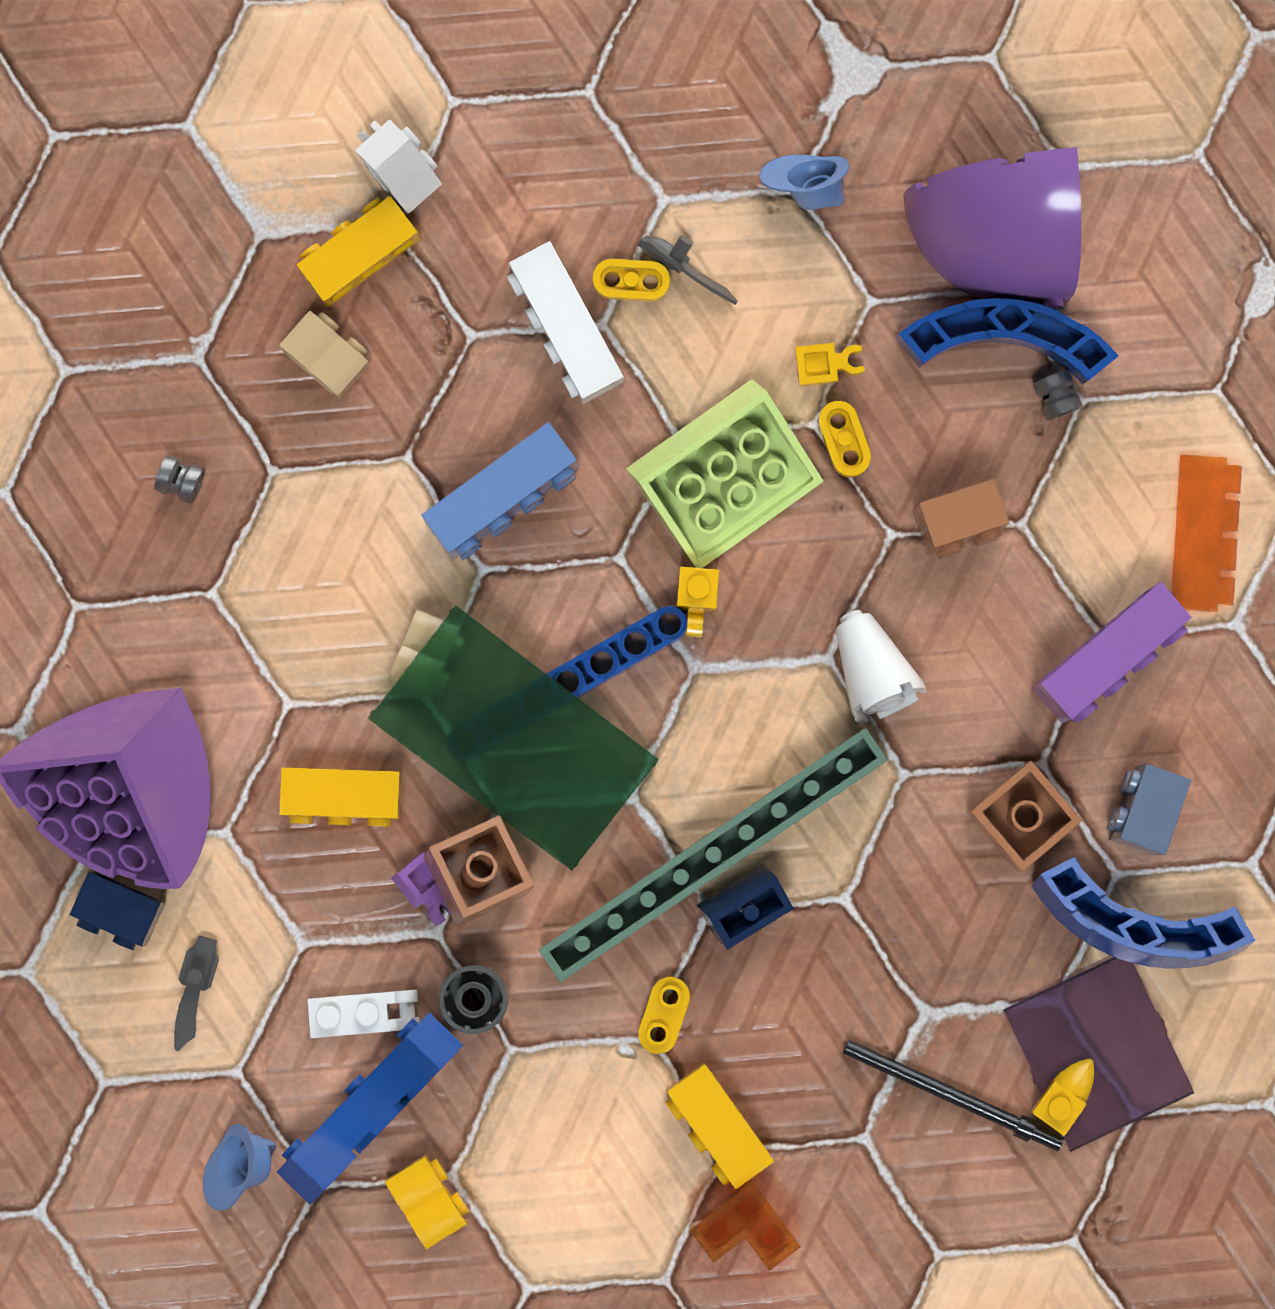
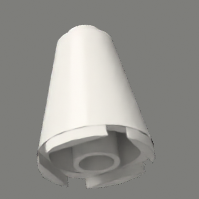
(874, 669)

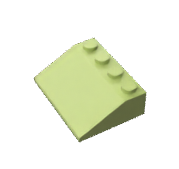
(725, 474)

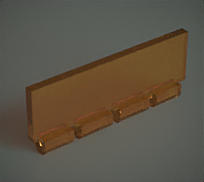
(1199, 530)

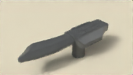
(676, 259)
(197, 975)

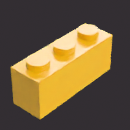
(357, 250)
(340, 796)
(718, 1127)

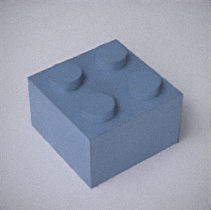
(1148, 809)

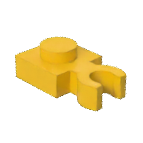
(820, 364)

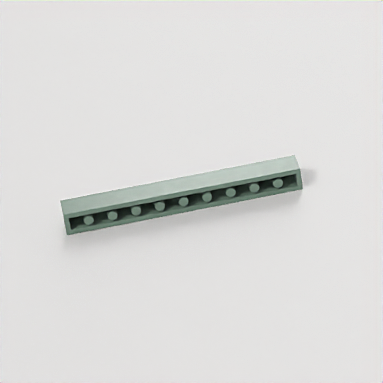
(713, 855)

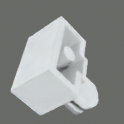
(397, 164)

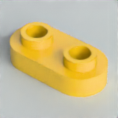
(631, 277)
(844, 440)
(663, 1015)

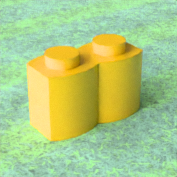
(427, 1201)

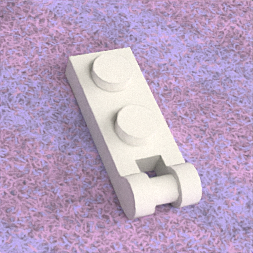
(360, 1013)

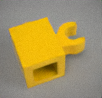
(698, 595)

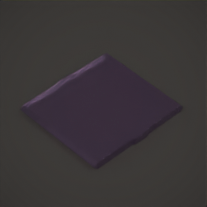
(1114, 1023)

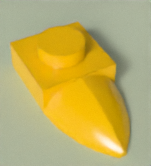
(1066, 1096)

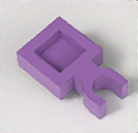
(420, 887)

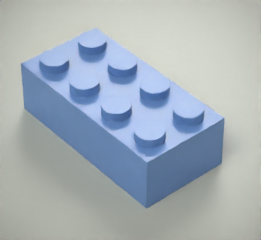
(501, 492)

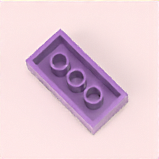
(1111, 653)

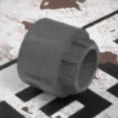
(469, 1020)

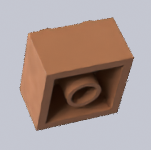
(960, 518)
(1024, 816)
(478, 871)

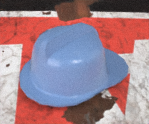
(810, 179)
(236, 1165)

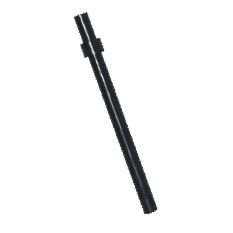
(1022, 1127)

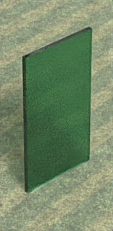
(513, 738)

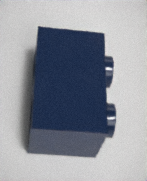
(745, 906)
(117, 910)

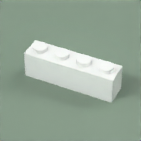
(566, 323)

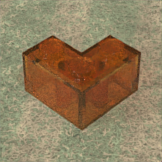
(749, 1217)

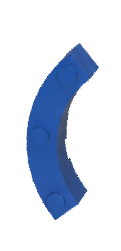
(1012, 323)
(1134, 934)
(369, 1108)

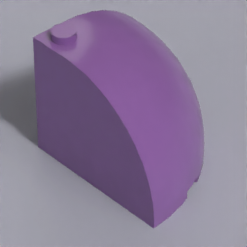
(1003, 226)
(119, 786)

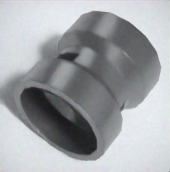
(1057, 395)
(179, 479)

